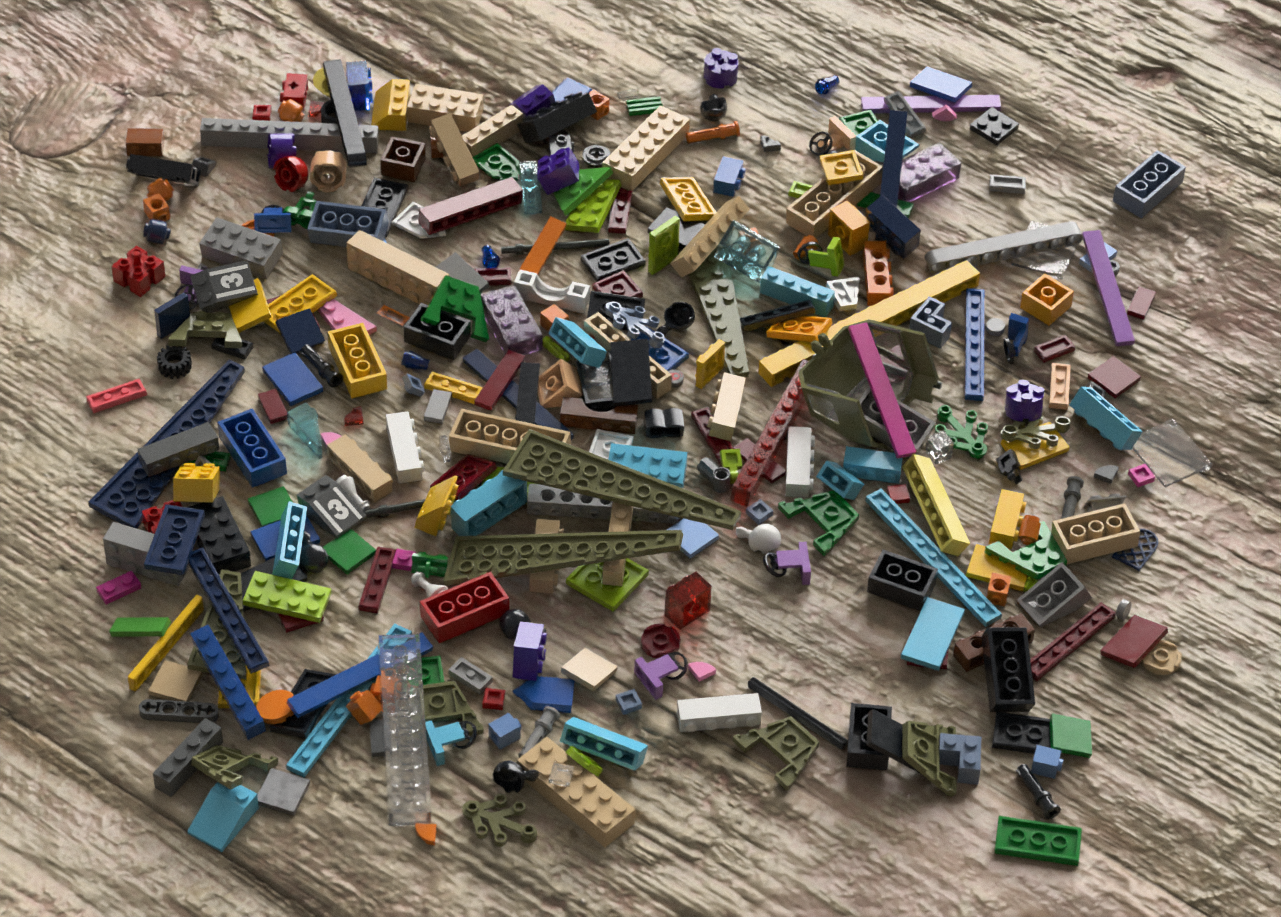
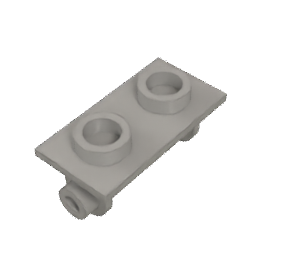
(1098, 503)

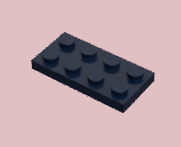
(174, 539)

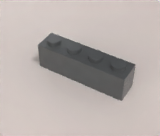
(178, 449)
(177, 767)

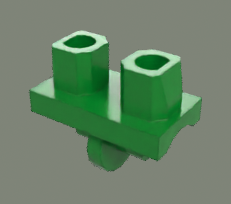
(429, 564)

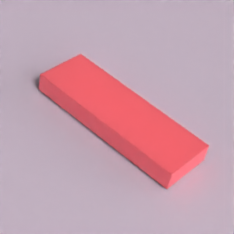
(116, 396)

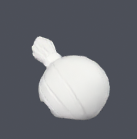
(762, 538)

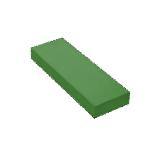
(140, 627)

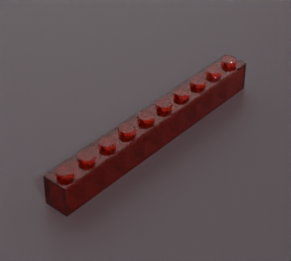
(769, 442)

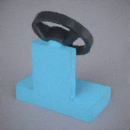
(446, 735)

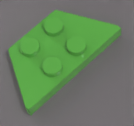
(574, 194)

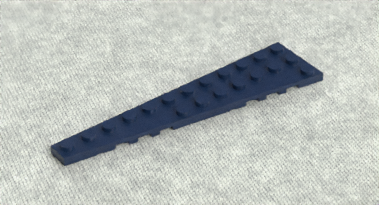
(130, 488)

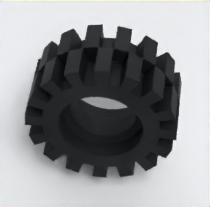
(174, 369)

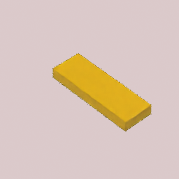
(460, 389)

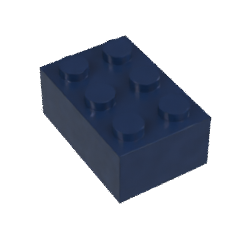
(893, 227)

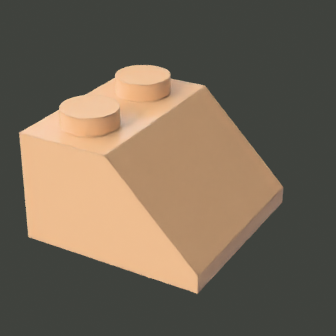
(558, 382)

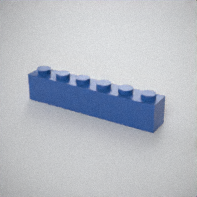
(228, 682)

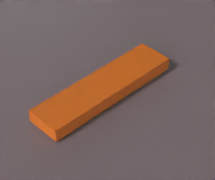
(544, 245)

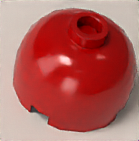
(290, 173)

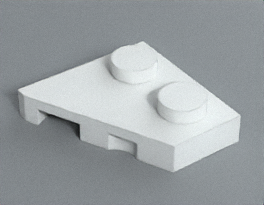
(845, 293)

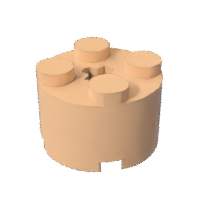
(328, 170)

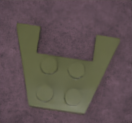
(207, 325)
(446, 702)
(788, 742)
(922, 752)
(222, 761)

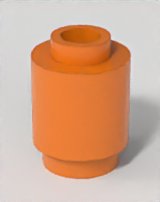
(1029, 529)

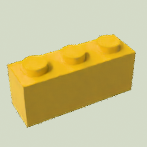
(1007, 518)

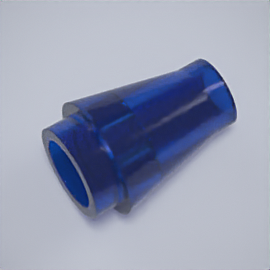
(826, 84)
(490, 257)
(414, 361)

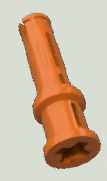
(721, 132)

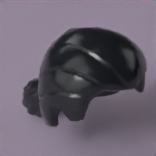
(714, 108)
(677, 316)
(312, 556)
(510, 622)
(512, 776)

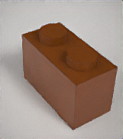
(145, 142)

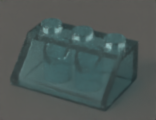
(746, 251)

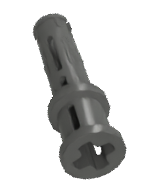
(1072, 495)

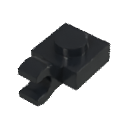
(1008, 464)

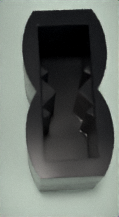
(664, 423)

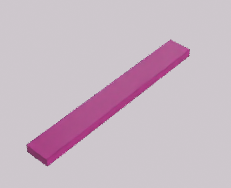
(882, 390)

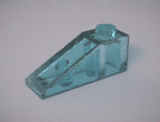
(531, 187)
(305, 424)

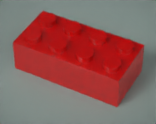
(464, 607)

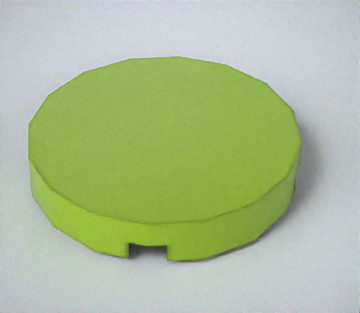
(586, 762)

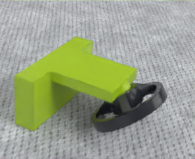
(832, 260)

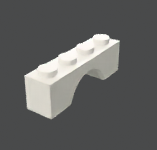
(533, 289)

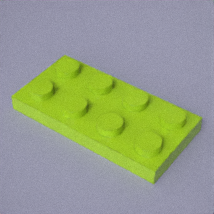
(594, 209)
(287, 596)

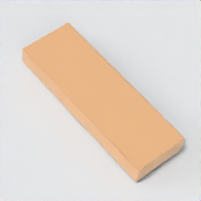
(1059, 386)

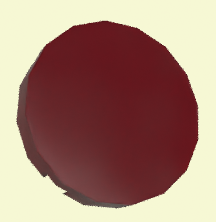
(660, 640)

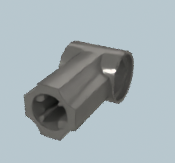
(715, 474)

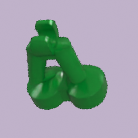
(302, 217)

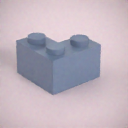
(930, 321)
(961, 752)

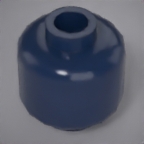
(156, 231)

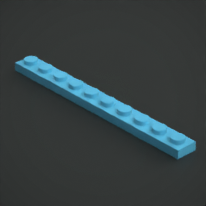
(932, 556)
(330, 724)

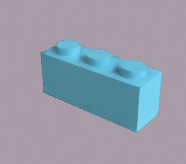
(872, 464)

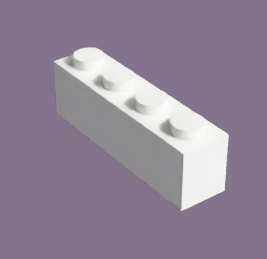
(404, 447)
(798, 462)
(719, 712)

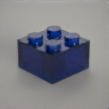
(359, 85)

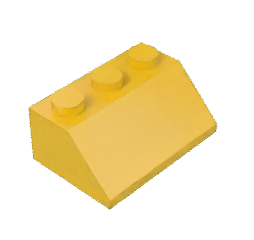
(391, 105)

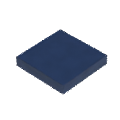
(171, 315)
(300, 330)

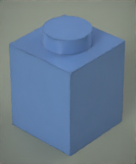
(504, 731)
(1046, 762)

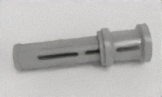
(542, 727)

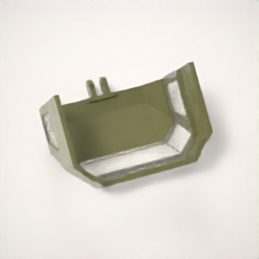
(836, 379)

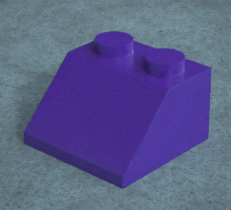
(533, 100)

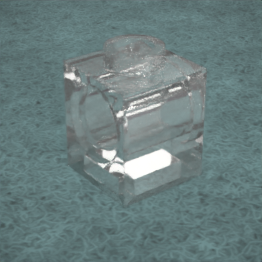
(939, 447)

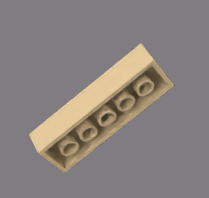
(647, 147)
(812, 210)
(393, 268)
(494, 436)
(587, 798)

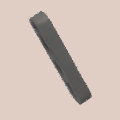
(178, 713)

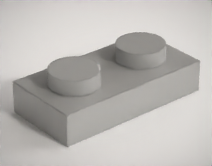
(470, 675)

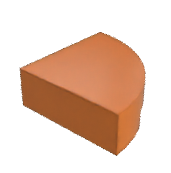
(426, 832)

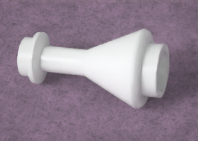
(348, 485)
(418, 579)

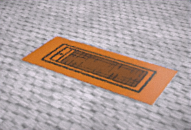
(393, 315)

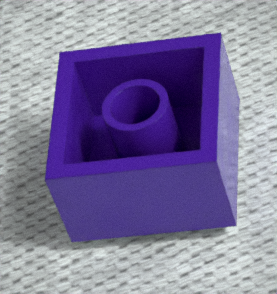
(558, 170)
(529, 651)

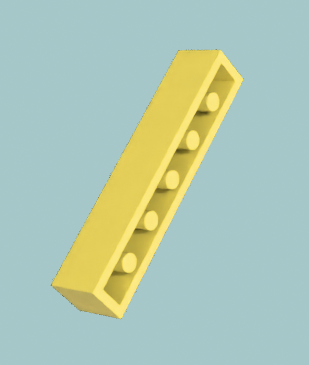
(935, 505)

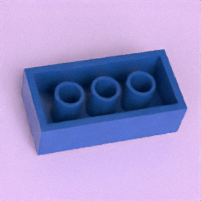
(252, 448)

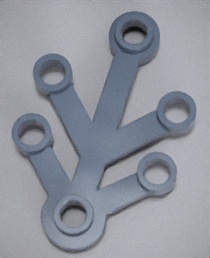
(634, 324)

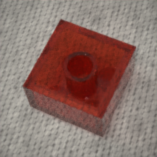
(687, 600)

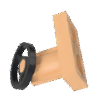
(839, 138)

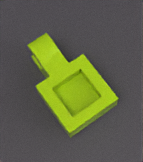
(732, 461)

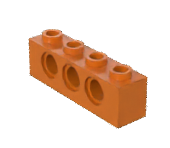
(877, 272)

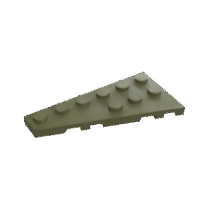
(233, 583)

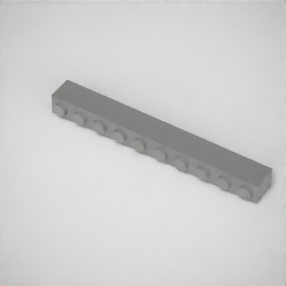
(255, 134)

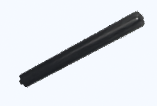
(797, 713)

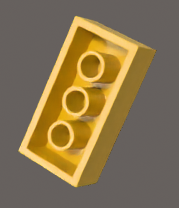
(357, 360)

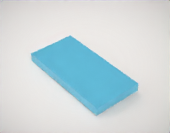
(932, 633)

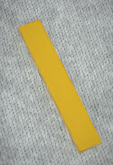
(165, 643)

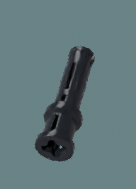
(326, 370)
(1041, 797)

